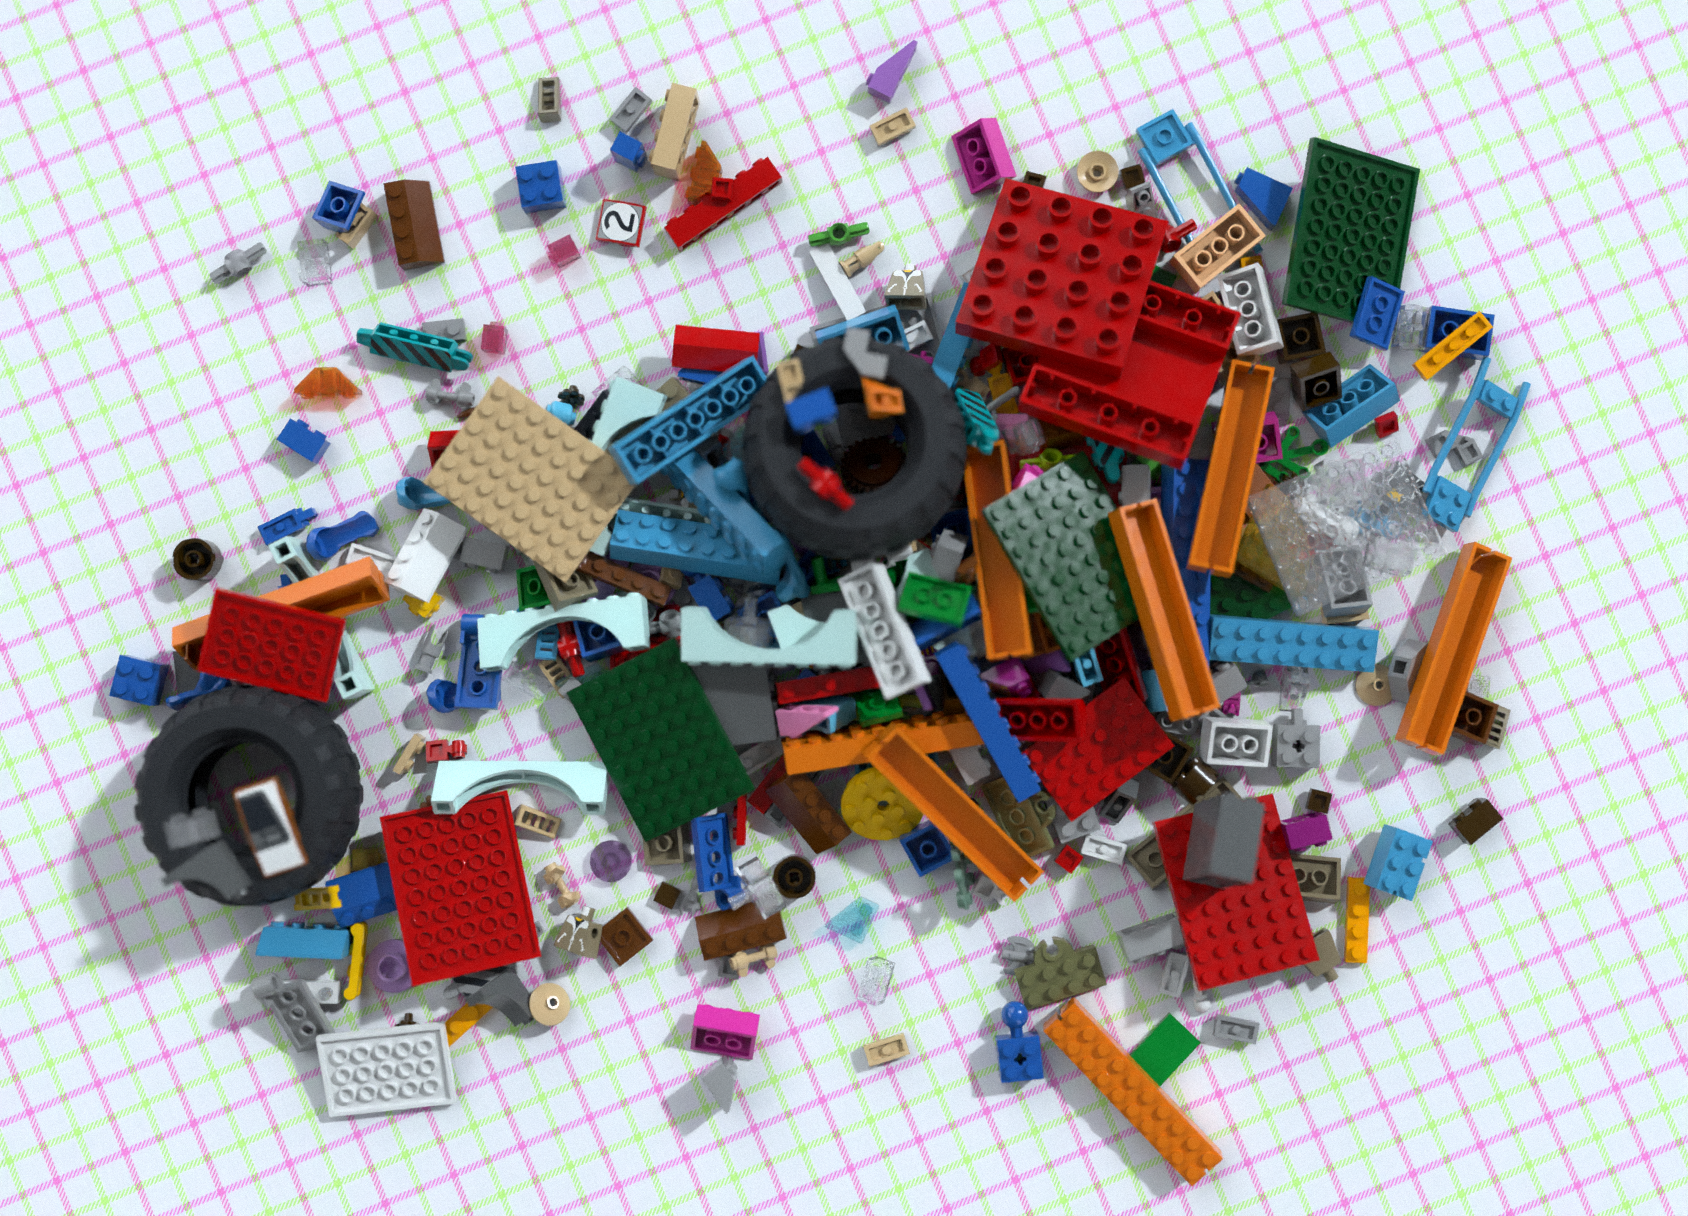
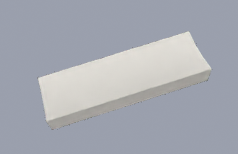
(884, 630)

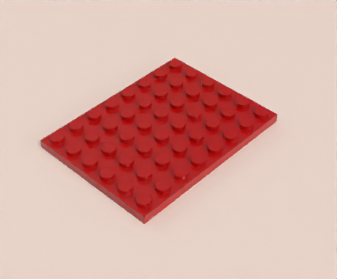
(460, 889)
(1243, 927)

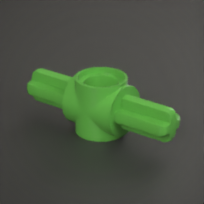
(849, 231)

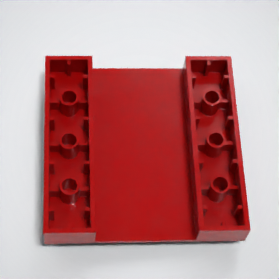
(1061, 278)
(1161, 387)

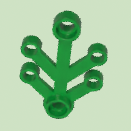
(1287, 455)

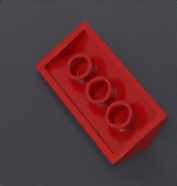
(712, 348)

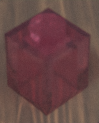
(563, 251)
(494, 338)

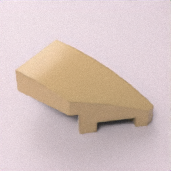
(790, 377)

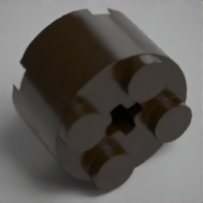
(186, 563)
(1195, 780)
(796, 888)

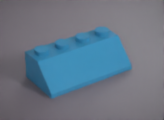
(883, 327)
(1362, 400)
(304, 941)

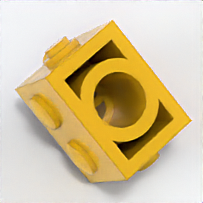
(423, 608)

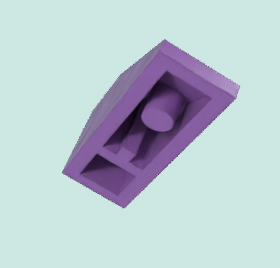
(890, 73)

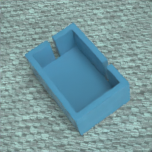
(1398, 862)

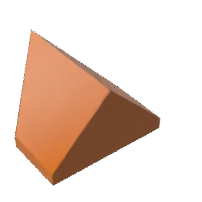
(881, 399)

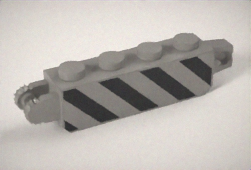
(472, 982)

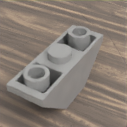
(1141, 200)
(1405, 668)

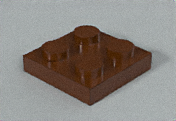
(624, 936)

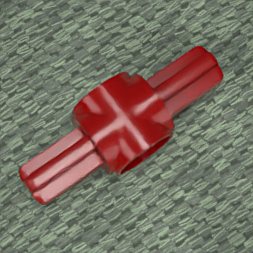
(1173, 235)
(825, 484)
(570, 648)

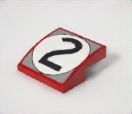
(621, 223)

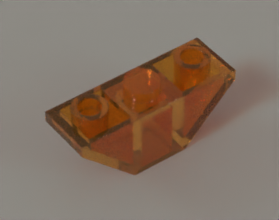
(701, 175)
(327, 383)

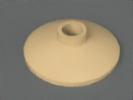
(1100, 162)
(1366, 686)
(540, 1006)

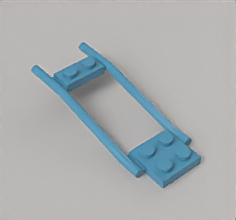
(1166, 138)
(1446, 500)

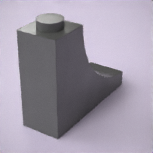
(214, 866)
(507, 996)

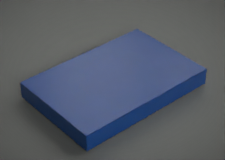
(1377, 313)

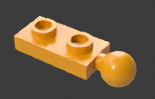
(999, 385)

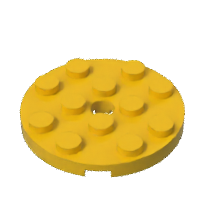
(868, 818)

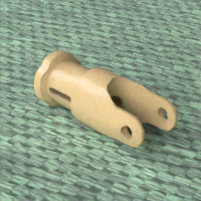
(862, 257)

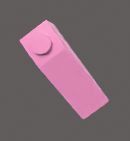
(797, 718)

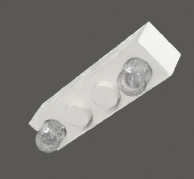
(323, 990)

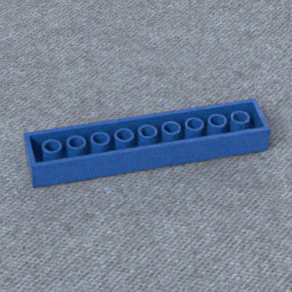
(1179, 509)

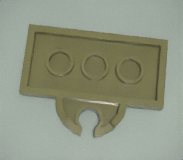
(1021, 821)
(1059, 973)

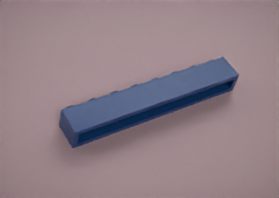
(987, 721)

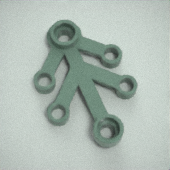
(963, 879)

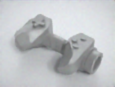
(463, 398)

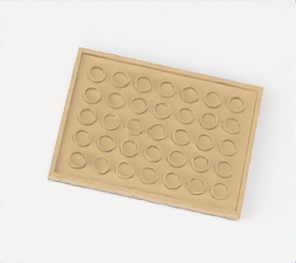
(530, 479)

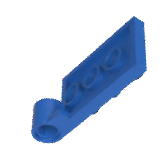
(468, 676)
(727, 882)

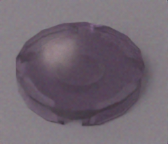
(611, 861)

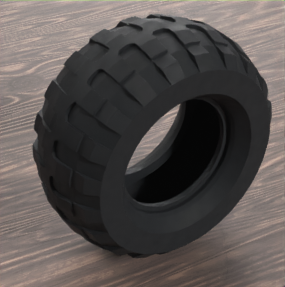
(877, 520)
(291, 727)

